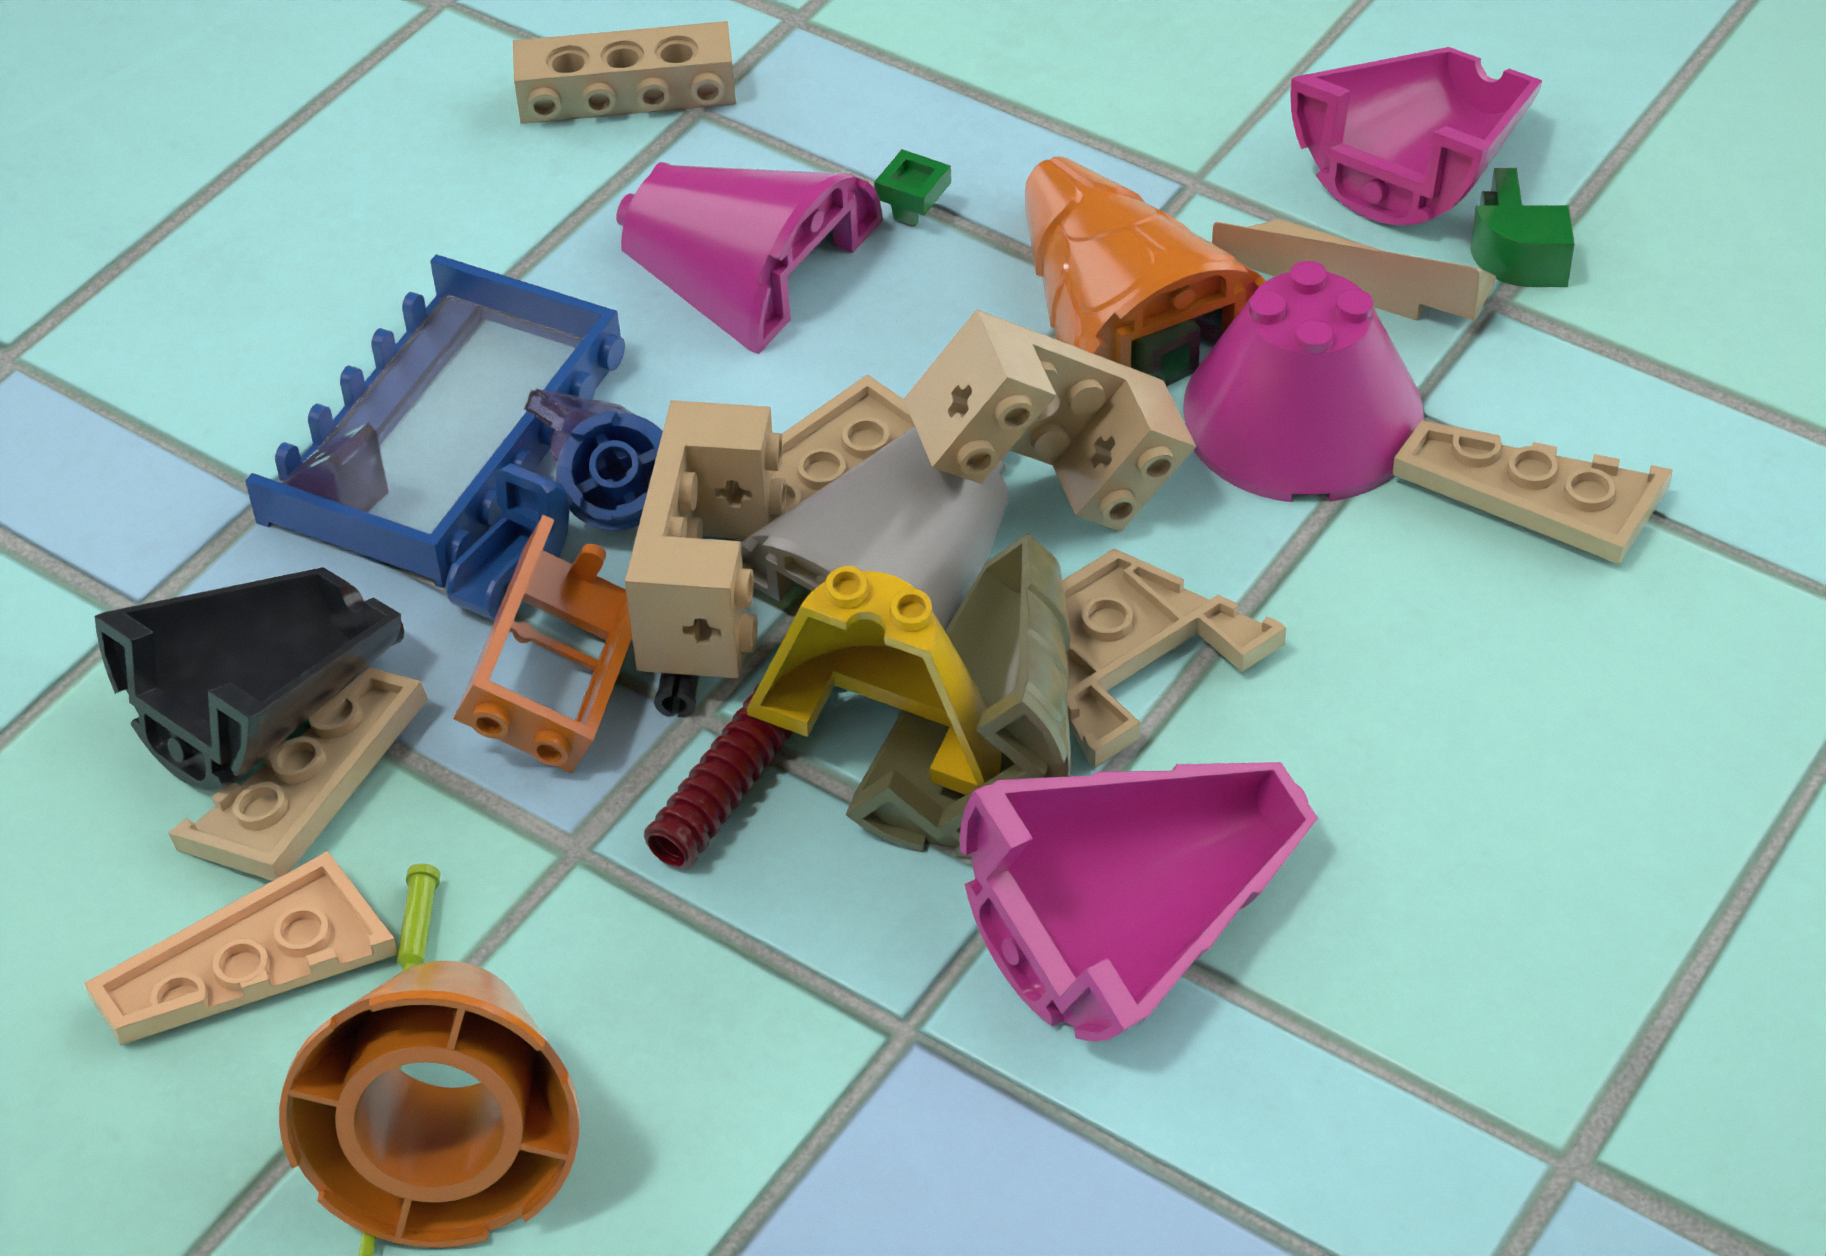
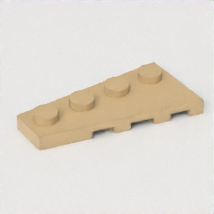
(1558, 496)

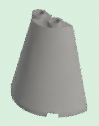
(889, 519)

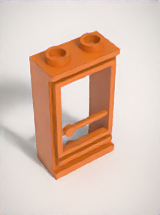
(579, 598)

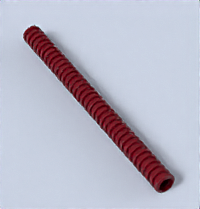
(714, 788)

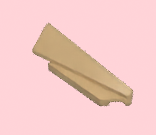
(1394, 280)

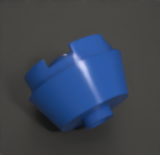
(609, 469)

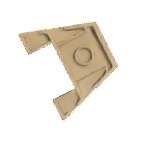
(1125, 619)

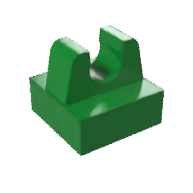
(912, 185)

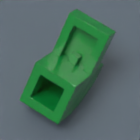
(1521, 241)

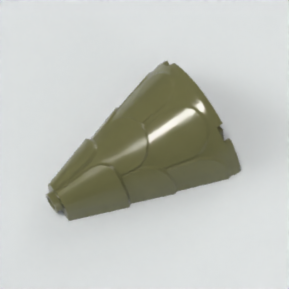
(1016, 649)

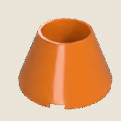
(424, 1157)

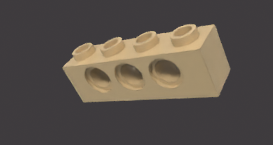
(623, 72)

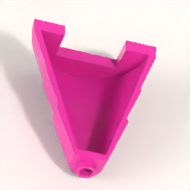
(1121, 879)

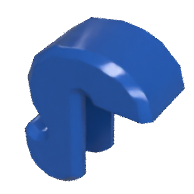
(485, 570)

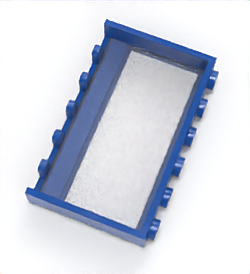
(447, 415)

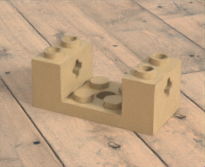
(1022, 392)
(690, 591)

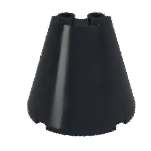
(239, 666)

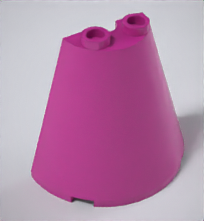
(1407, 130)
(738, 234)

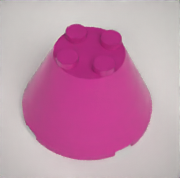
(1303, 392)

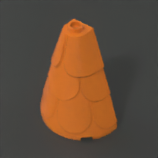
(1120, 264)

